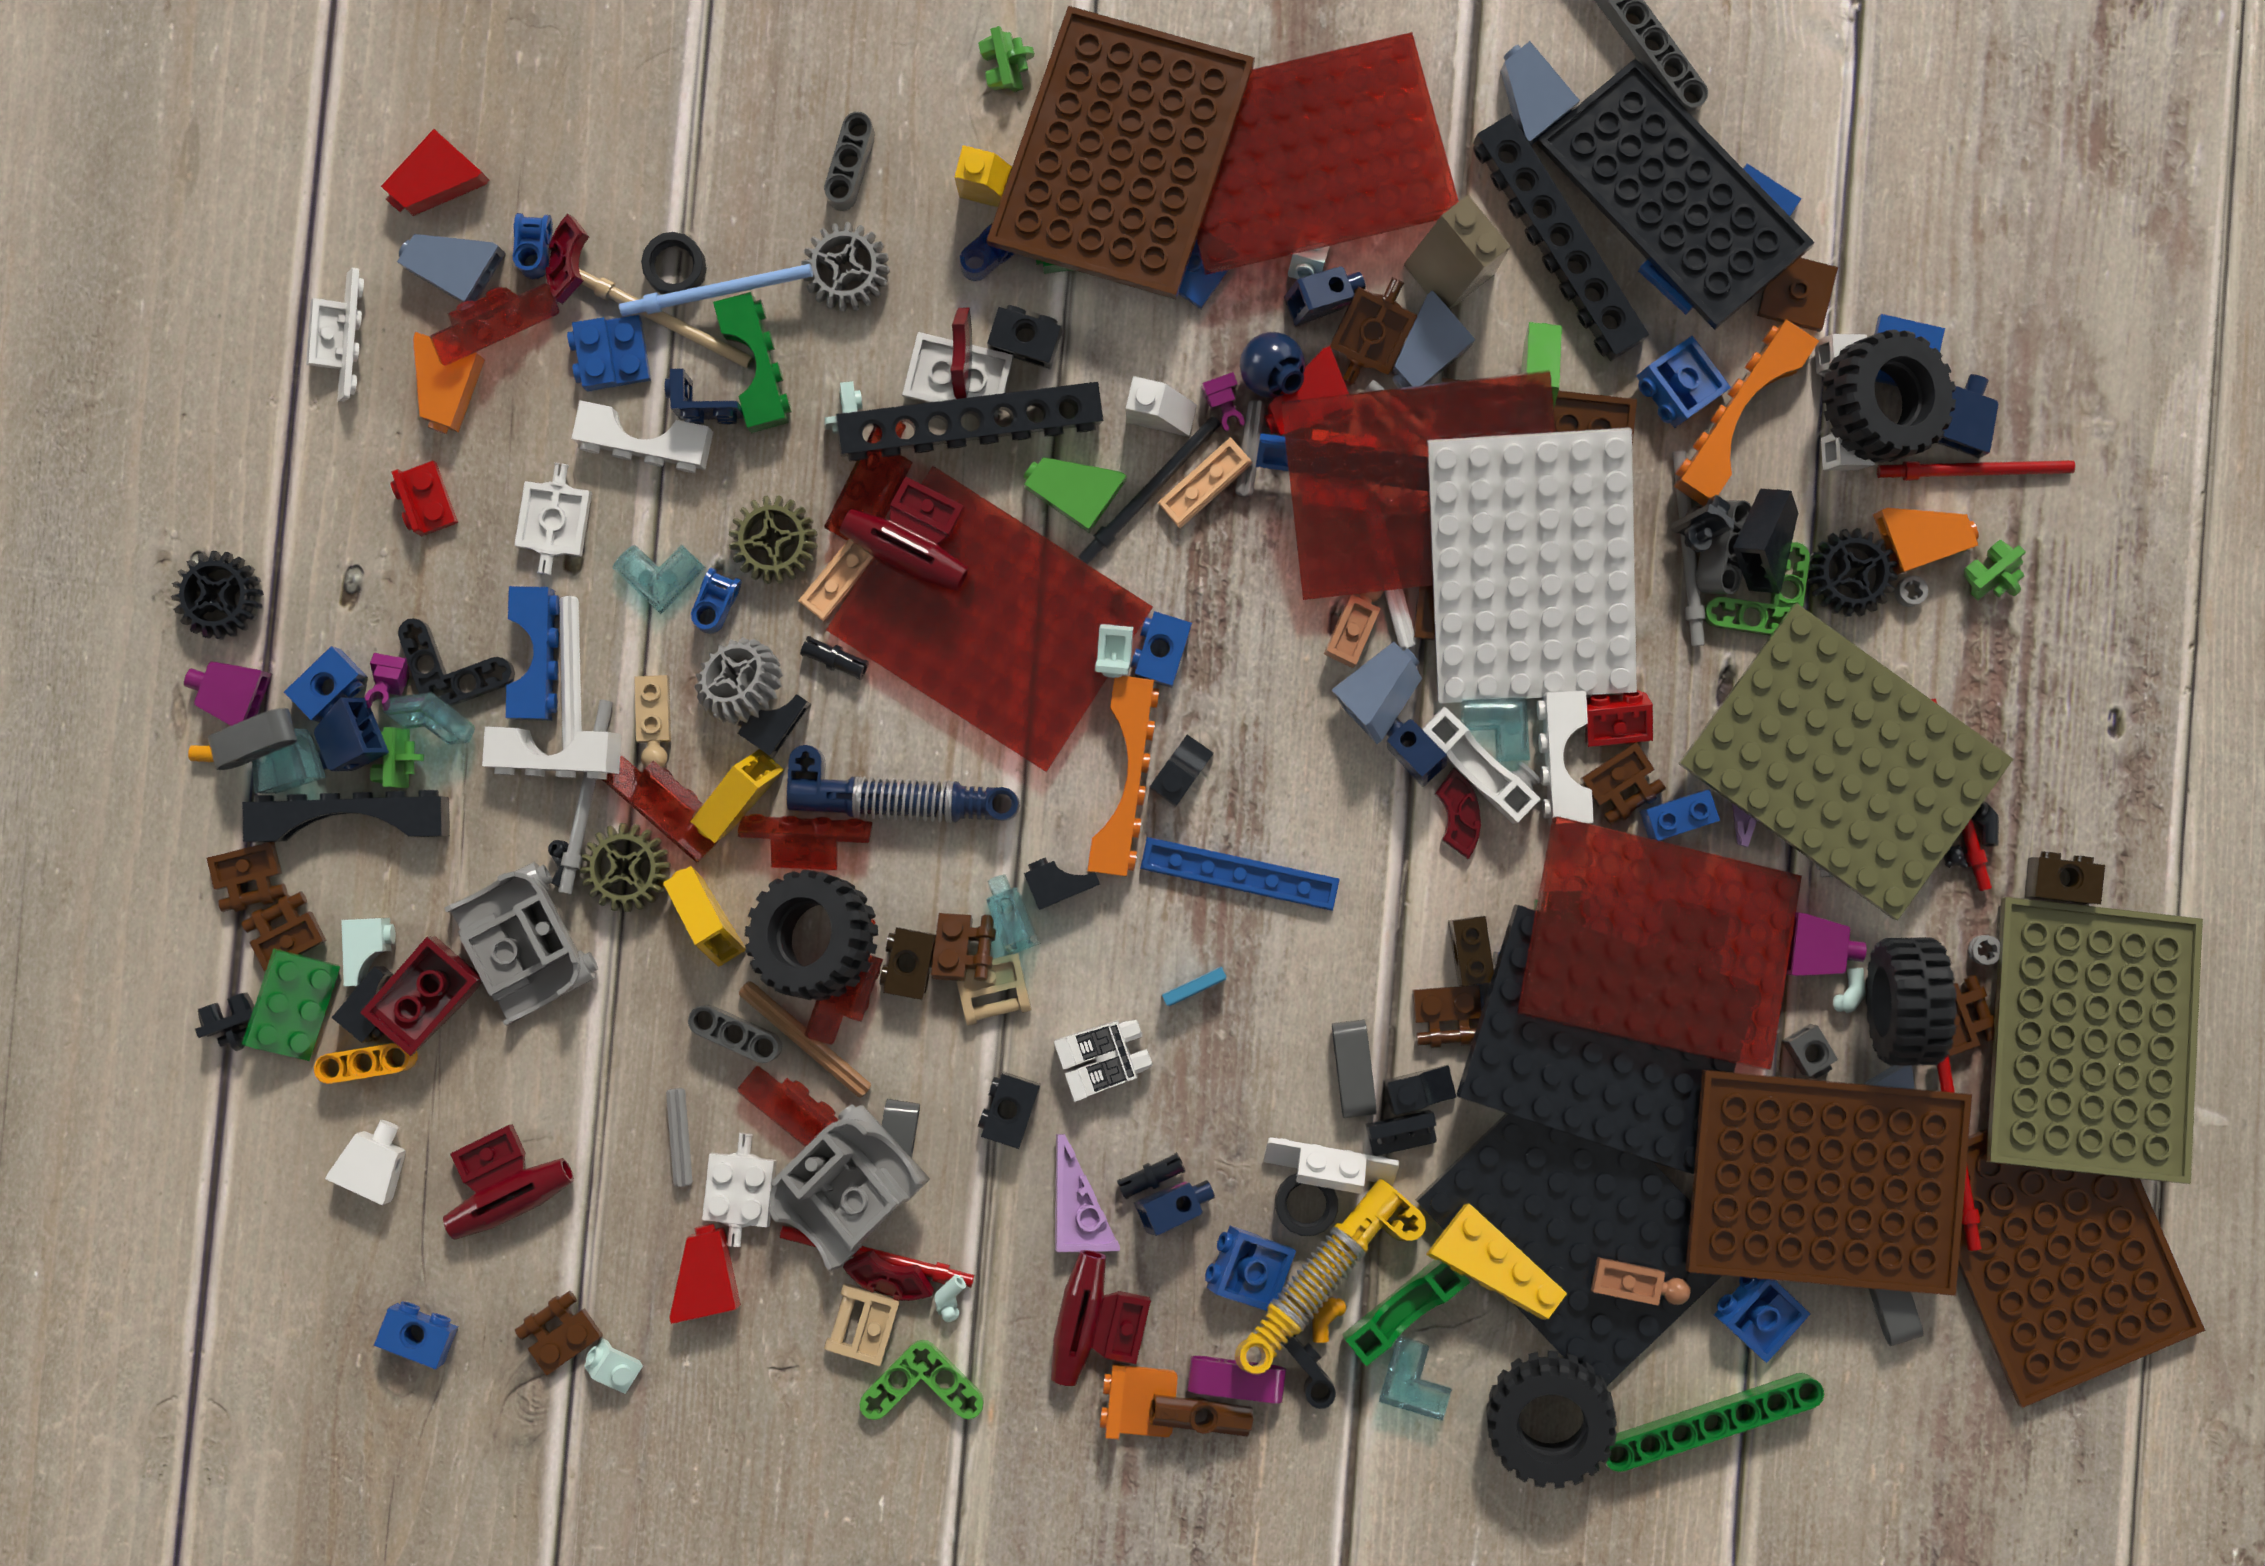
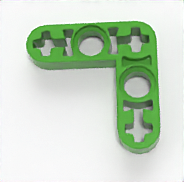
(1778, 605)
(917, 1371)

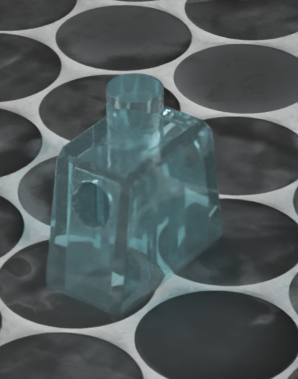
(288, 767)
(1016, 927)

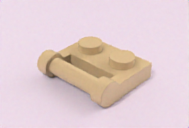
(1004, 975)
(873, 1327)

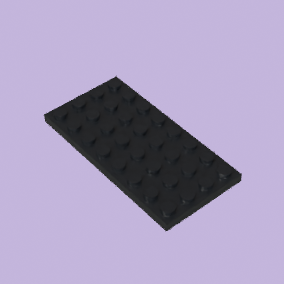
(1675, 193)

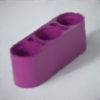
(1225, 1379)

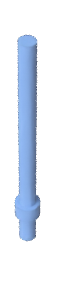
(654, 302)

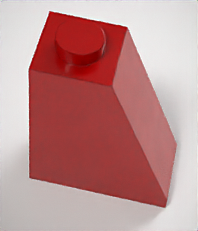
(432, 176)
(1321, 379)
(705, 1277)

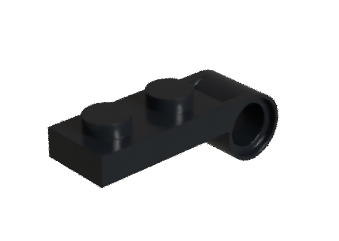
(1308, 1359)

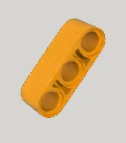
(350, 1063)

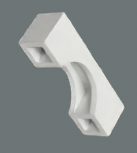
(682, 444)
(1833, 453)
(1561, 716)
(588, 752)
(1486, 774)

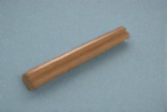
(795, 1031)

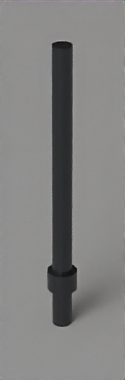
(1106, 535)

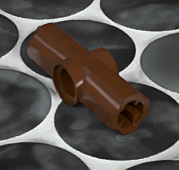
(1181, 1413)

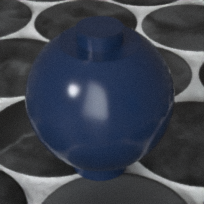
(1272, 365)

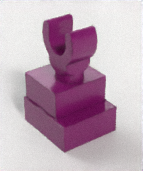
(1220, 395)
(390, 677)

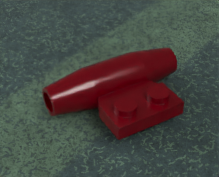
(912, 535)
(502, 1184)
(1090, 1320)

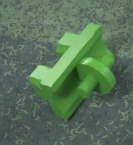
(1010, 56)
(2006, 562)
(399, 760)

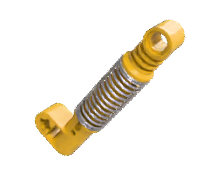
(1327, 1268)

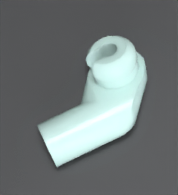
(1854, 994)
(946, 1298)

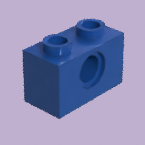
(1175, 634)
(307, 689)
(1679, 815)
(397, 1337)

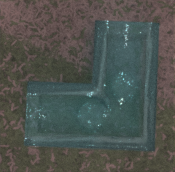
(659, 584)
(432, 713)
(1508, 720)
(1404, 1384)

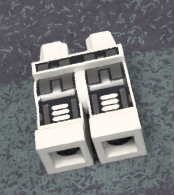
(1112, 1057)

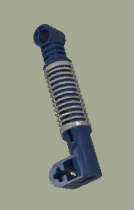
(888, 798)

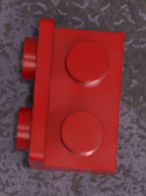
(423, 498)
(1619, 719)

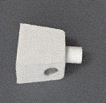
(370, 1164)

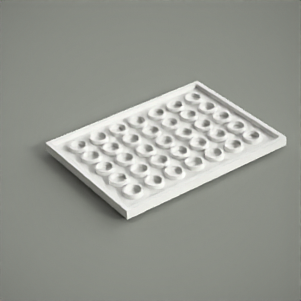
(1533, 564)

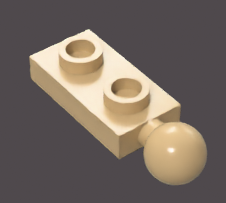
(653, 716)

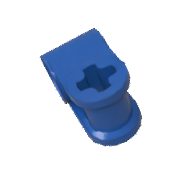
(532, 237)
(715, 599)

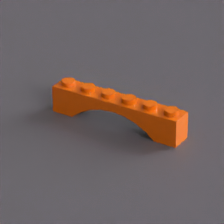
(1710, 466)
(1131, 708)

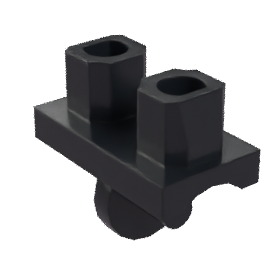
(1704, 523)
(214, 1023)

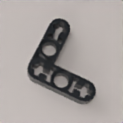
(438, 676)

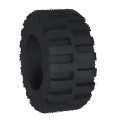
(1923, 389)
(773, 929)
(1911, 1001)
(1560, 1460)

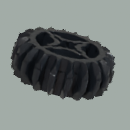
(1859, 583)
(195, 609)

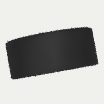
(662, 242)
(1297, 1227)

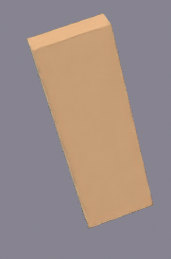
(1205, 482)
(836, 580)

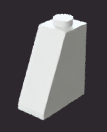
(1159, 407)

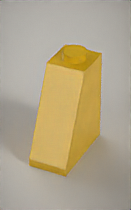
(981, 176)
(736, 795)
(703, 916)

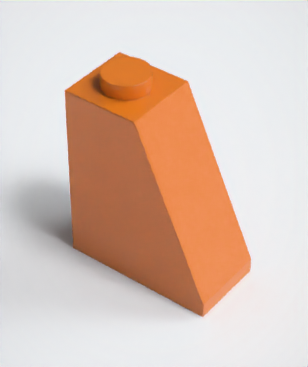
(442, 389)
(1924, 536)

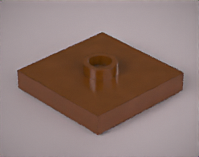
(1800, 294)

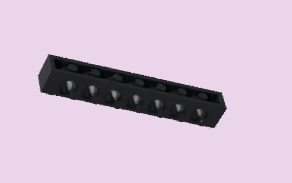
(1507, 136)
(1083, 397)

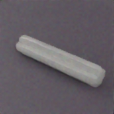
(1250, 445)
(679, 1137)

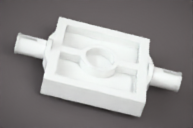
(553, 518)
(738, 1189)

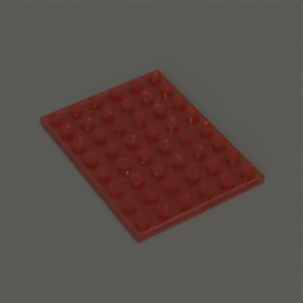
(1327, 156)
(1365, 473)
(1006, 647)
(1660, 944)

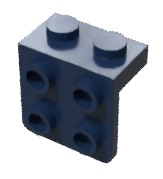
(680, 391)

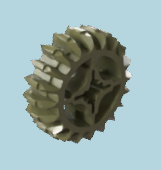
(788, 538)
(607, 846)

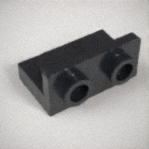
(1402, 1132)

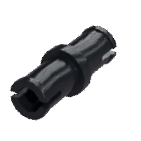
(834, 657)
(1151, 1175)

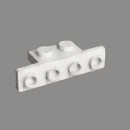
(333, 334)
(1330, 1166)

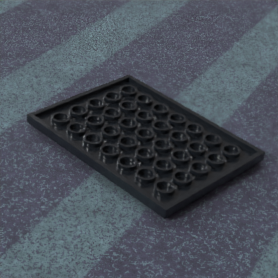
(1578, 1078)
(1563, 1209)

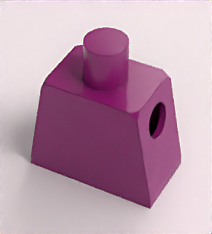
(228, 690)
(1821, 947)

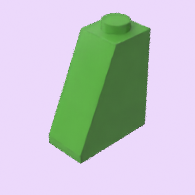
(1543, 352)
(1074, 489)

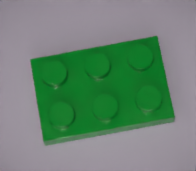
(291, 1005)

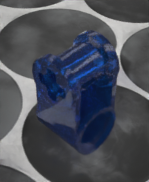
(991, 257)

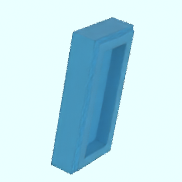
(1194, 986)

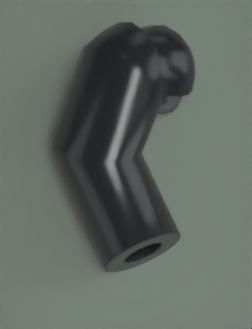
(1988, 821)
(556, 850)

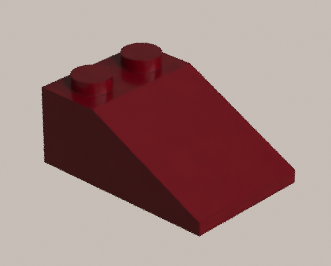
(422, 995)

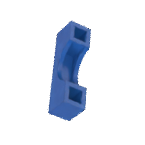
(533, 693)

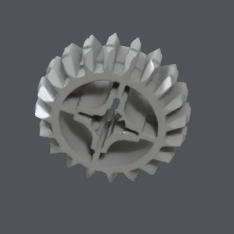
(850, 253)
(738, 680)

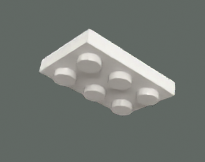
(931, 376)

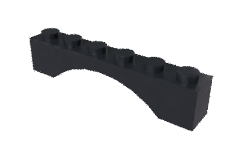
(280, 820)

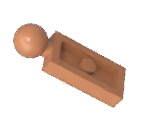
(1353, 628)
(1637, 1283)

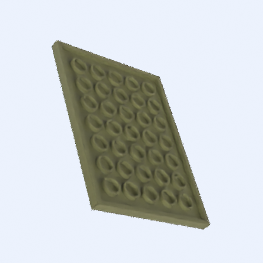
(1846, 761)
(2095, 1040)

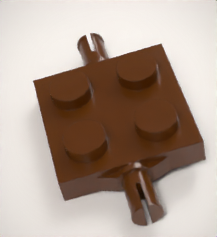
(1373, 330)

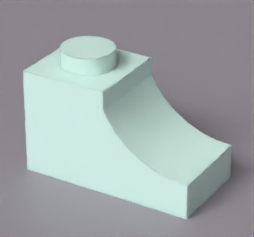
(361, 945)

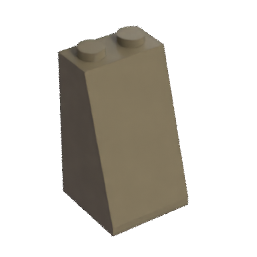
(1458, 253)

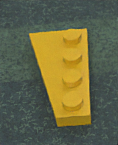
(1486, 1255)

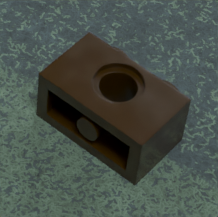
(2045, 883)
(1471, 950)
(912, 983)

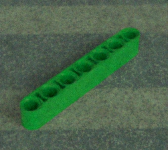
(1727, 1423)

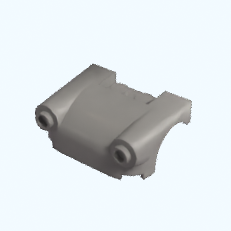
(521, 942)
(845, 1185)

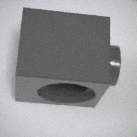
(1797, 1044)

